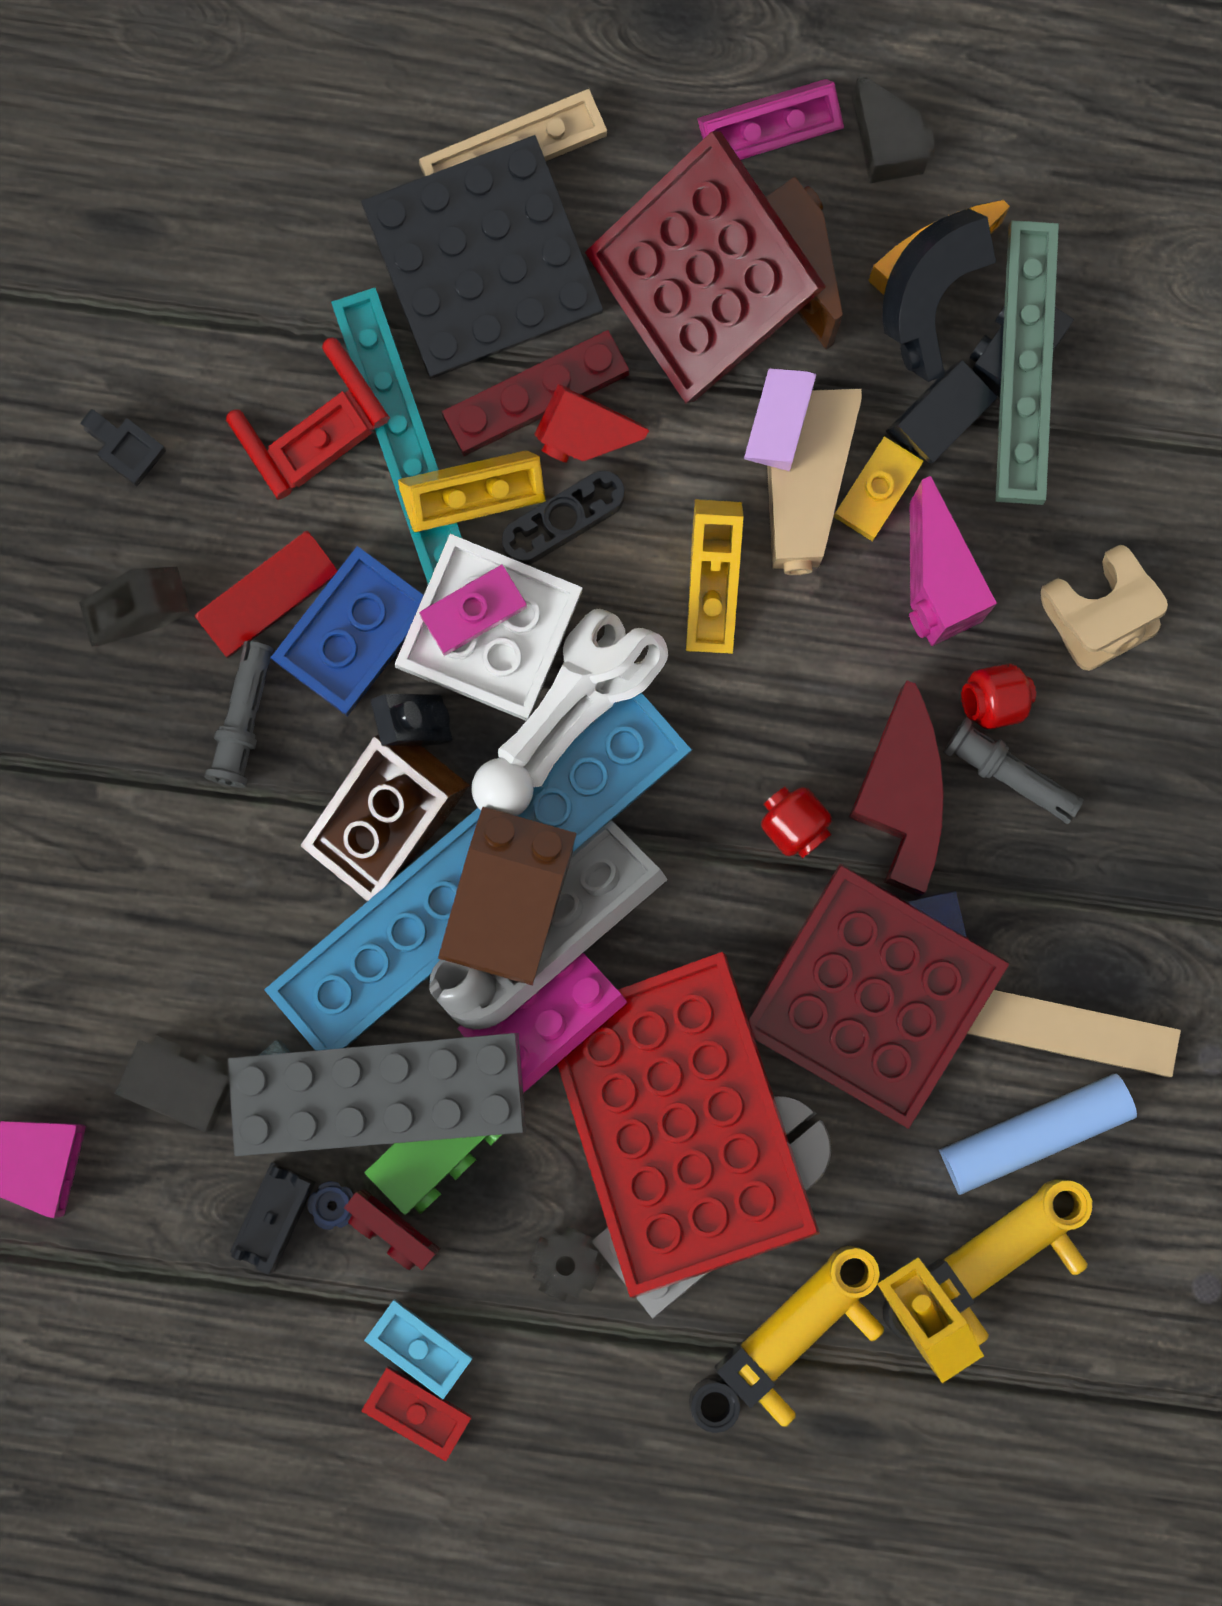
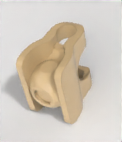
(1109, 625)

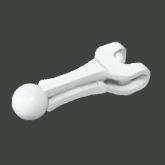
(584, 689)

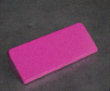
(777, 119)

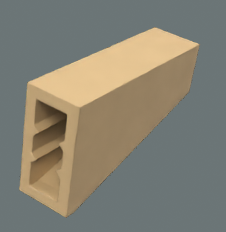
(807, 495)

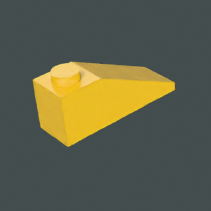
(714, 576)

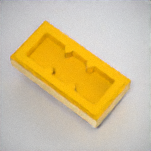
(878, 488)

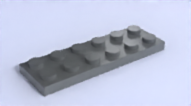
(377, 1095)

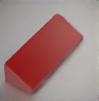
(266, 594)

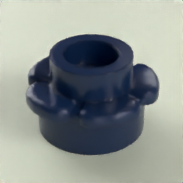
(319, 1208)

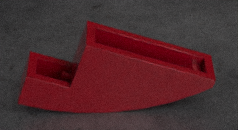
(906, 791)

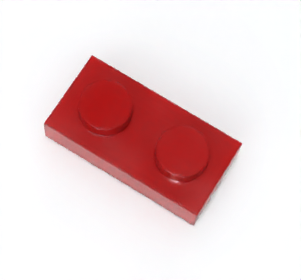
(416, 1413)

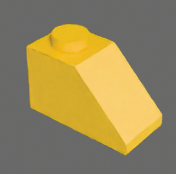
(931, 1320)

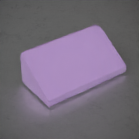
(780, 417)

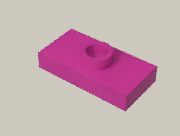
(473, 610)

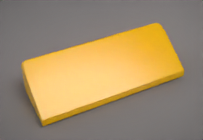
(472, 490)

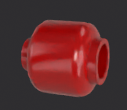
(998, 696)
(796, 821)

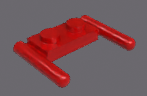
(320, 436)

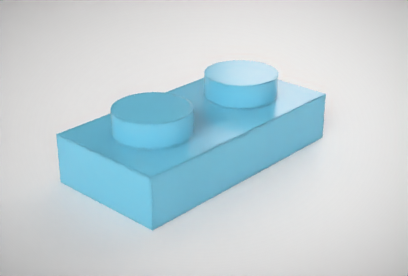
(418, 1349)

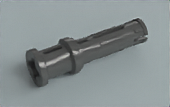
(237, 736)
(994, 760)

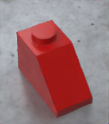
(584, 427)

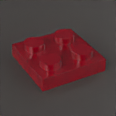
(375, 1218)

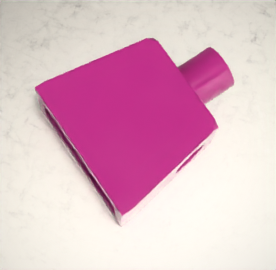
(39, 1164)

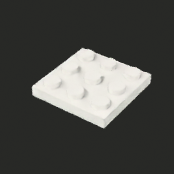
(508, 661)

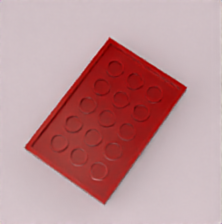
(684, 1130)

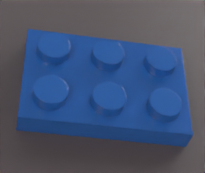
(350, 631)

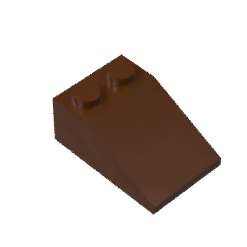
(803, 217)
(383, 815)
(507, 895)

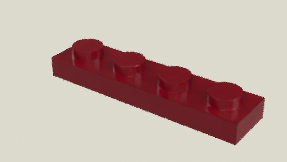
(526, 395)

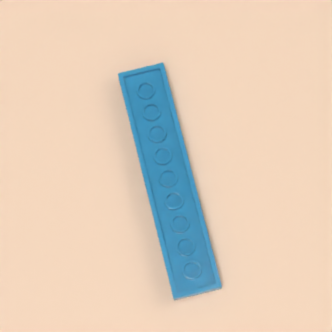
(399, 932)

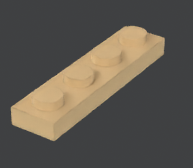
(556, 126)

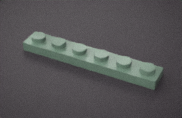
(1027, 362)

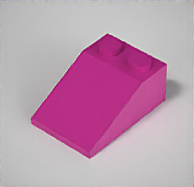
(944, 578)

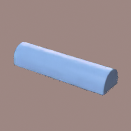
(1038, 1133)

